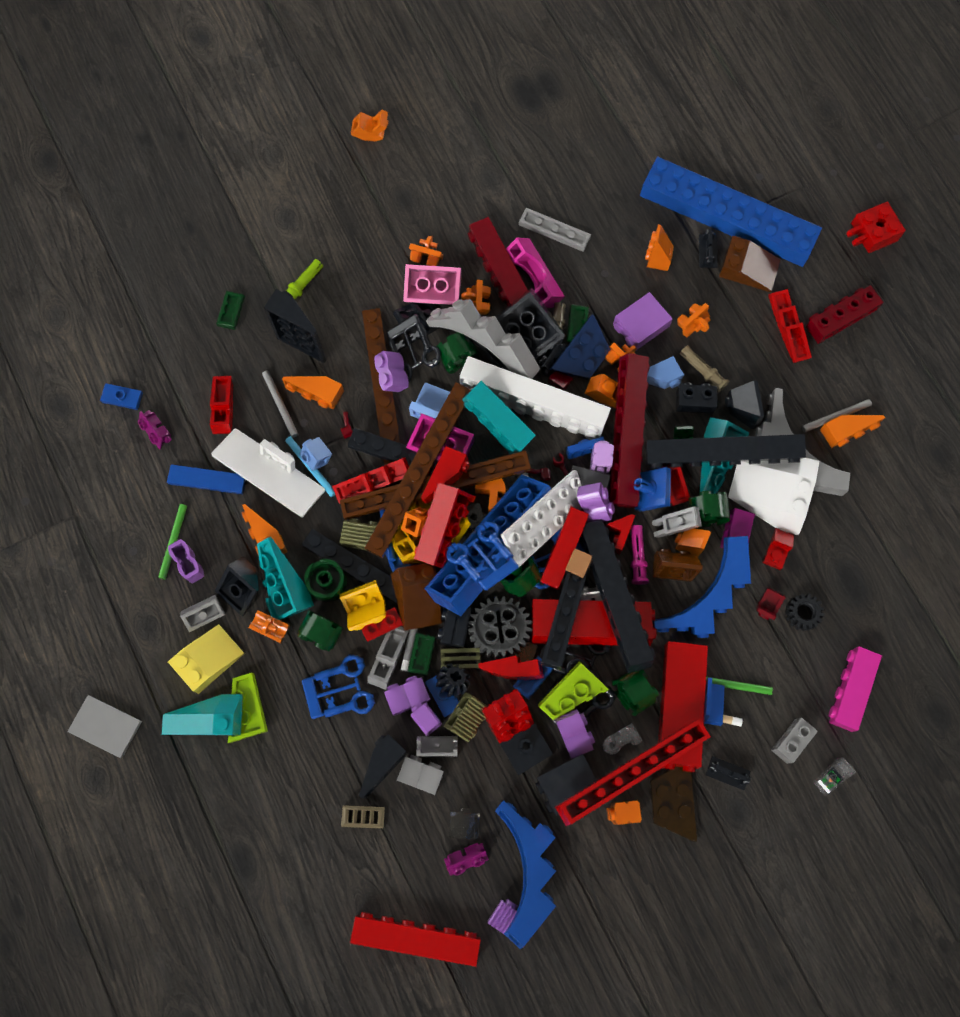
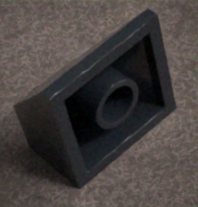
(746, 404)
(239, 585)

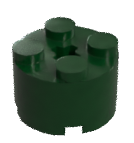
(456, 350)
(712, 507)
(320, 571)
(522, 579)
(320, 630)
(635, 691)

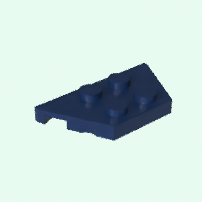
(583, 352)

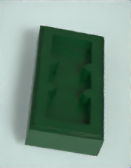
(230, 310)
(577, 317)
(421, 654)

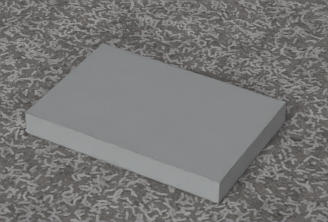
(104, 726)

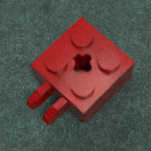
(876, 228)
(508, 716)

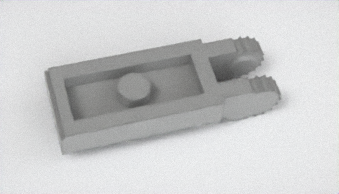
(678, 522)

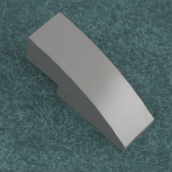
(387, 657)

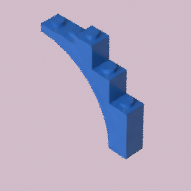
(733, 571)
(534, 904)

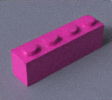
(855, 689)

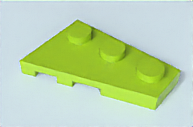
(572, 690)
(253, 717)

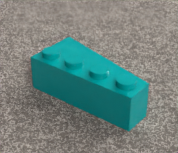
(498, 418)

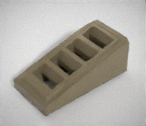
(345, 816)

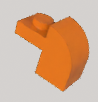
(369, 127)
(494, 489)

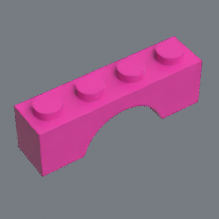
(527, 257)

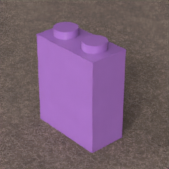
(642, 321)

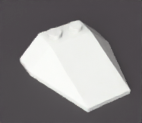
(776, 491)

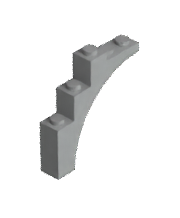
(488, 332)
(828, 478)

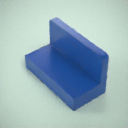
(714, 703)

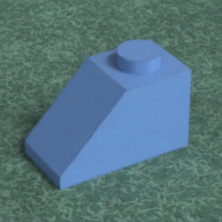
(665, 374)

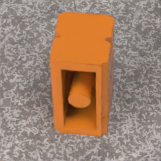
(624, 812)

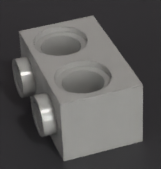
(794, 740)

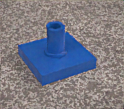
(654, 489)

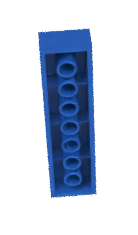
(452, 584)

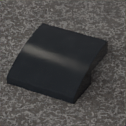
(423, 311)

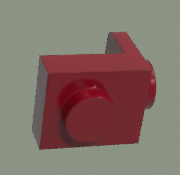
(770, 604)

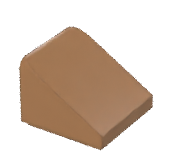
(579, 563)

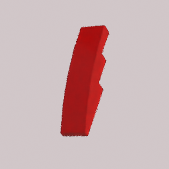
(789, 326)
(371, 480)
(564, 547)

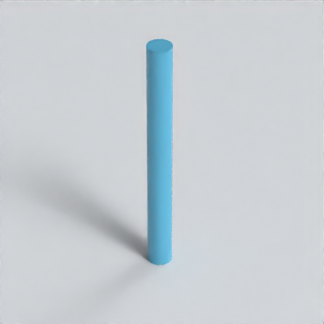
(316, 473)

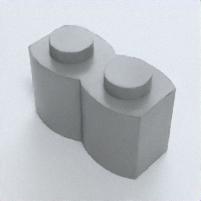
(420, 775)

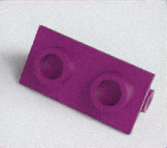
(148, 422)
(458, 864)

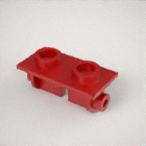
(388, 624)

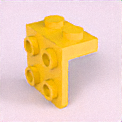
(364, 605)

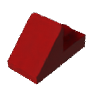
(622, 528)
(778, 549)

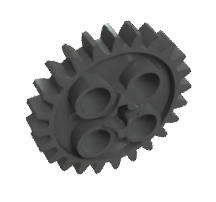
(518, 624)

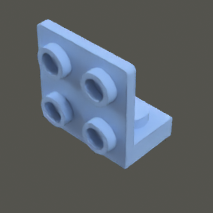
(429, 401)

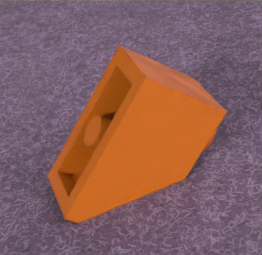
(692, 541)

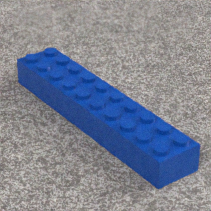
(730, 211)

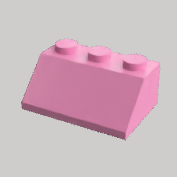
(432, 284)

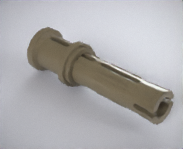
(710, 374)

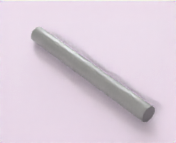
(280, 404)
(847, 411)

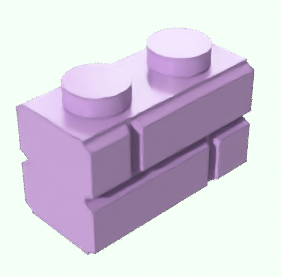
(602, 457)

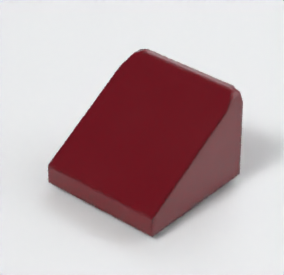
(559, 380)

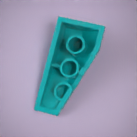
(713, 476)
(285, 588)
(209, 717)

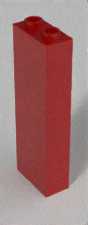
(590, 623)
(683, 696)

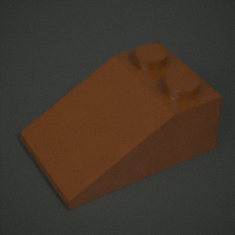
(749, 264)
(676, 566)
(413, 601)

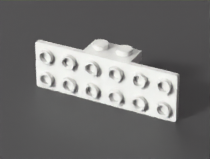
(269, 470)
(542, 519)

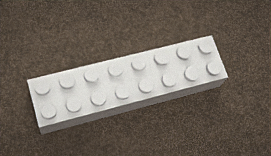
(538, 399)

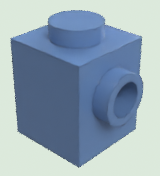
(315, 453)

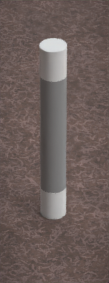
(408, 650)

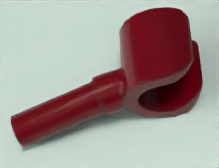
(346, 431)
(560, 464)
(544, 473)

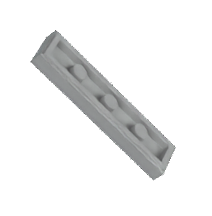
(554, 229)

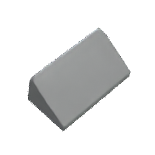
(202, 613)

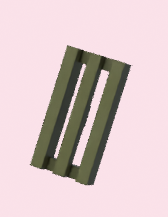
(461, 658)

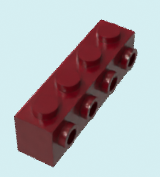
(843, 314)

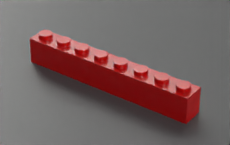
(632, 772)

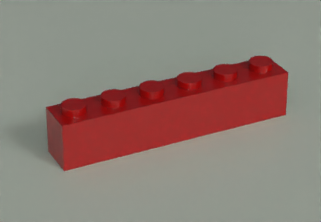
(415, 940)

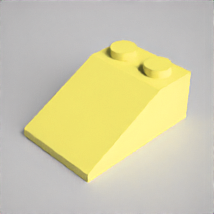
(206, 658)

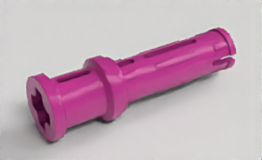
(637, 532)

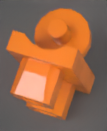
(433, 255)
(476, 294)
(697, 321)
(616, 352)
(269, 626)

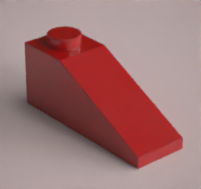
(447, 471)

